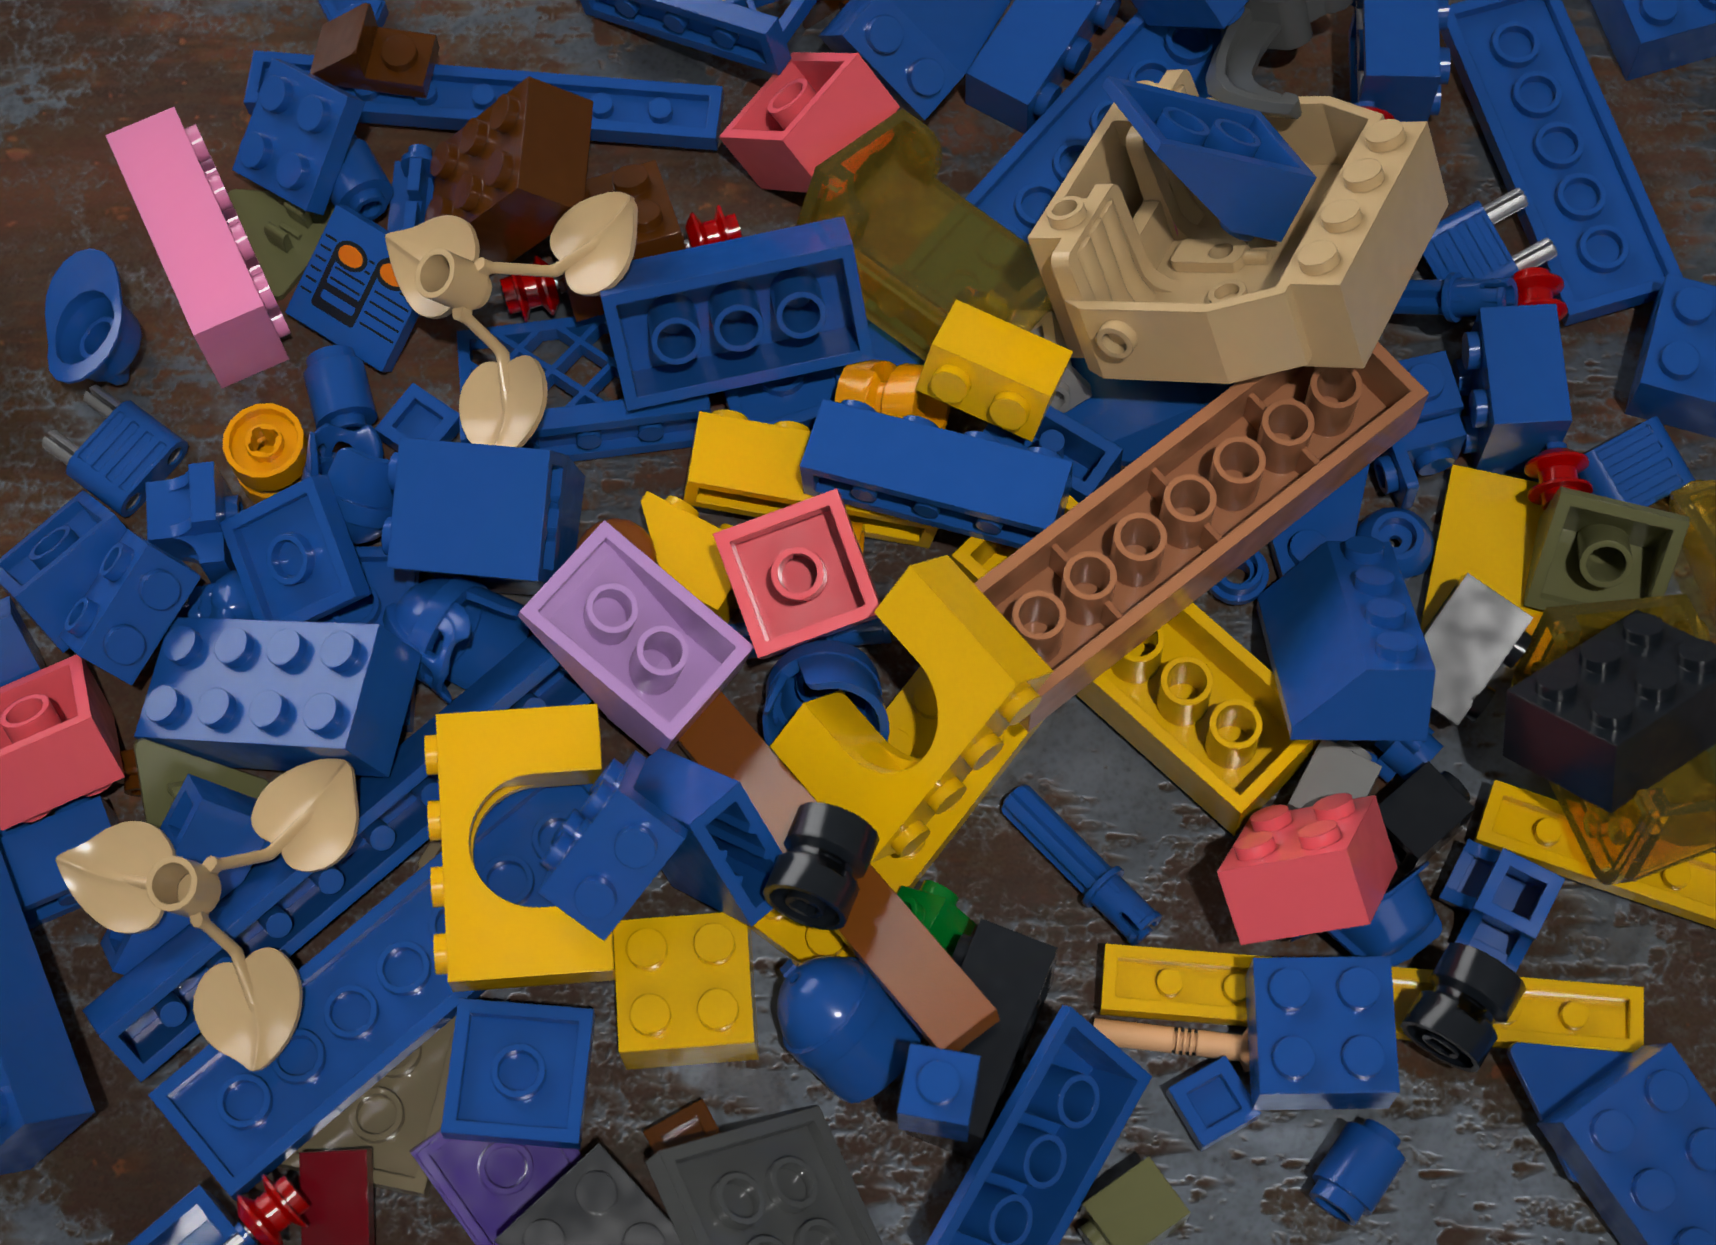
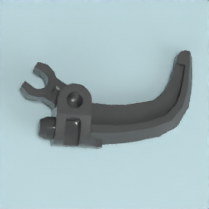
(1243, 43)

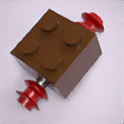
(656, 234)

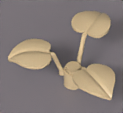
(443, 275)
(133, 876)

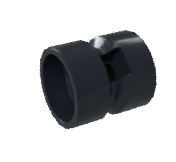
(821, 865)
(1460, 1012)

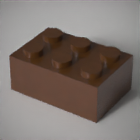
(515, 168)

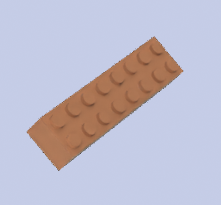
(1194, 512)

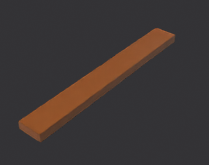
(880, 925)

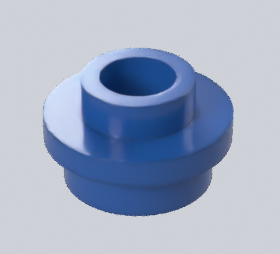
(1248, 591)

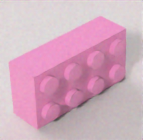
(201, 246)

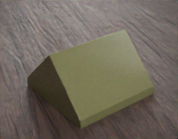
(1601, 551)

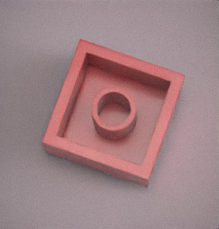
(806, 118)
(798, 574)
(54, 741)
(1308, 869)

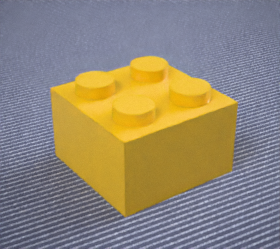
(685, 991)

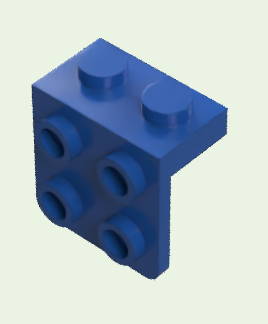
(609, 850)

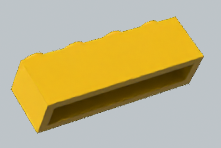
(756, 470)

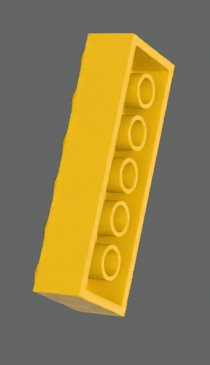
(1190, 706)

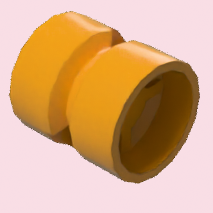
(890, 390)
(265, 449)

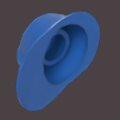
(88, 323)
(1400, 926)

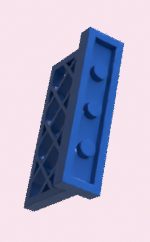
(714, 26)
(587, 424)

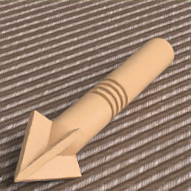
(1165, 1039)

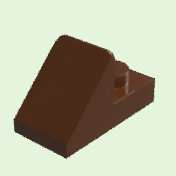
(374, 58)

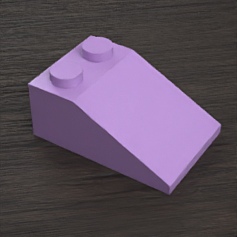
(635, 639)

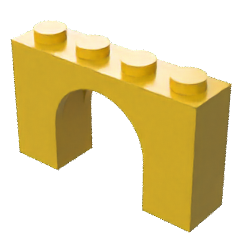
(981, 682)
(478, 765)

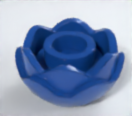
(1410, 530)

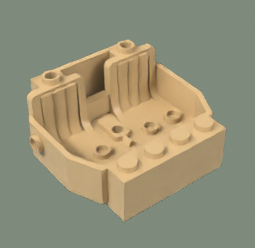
(1168, 295)

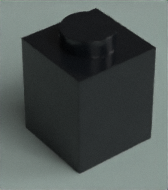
(1425, 815)

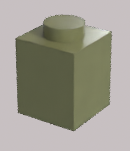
(1133, 1209)

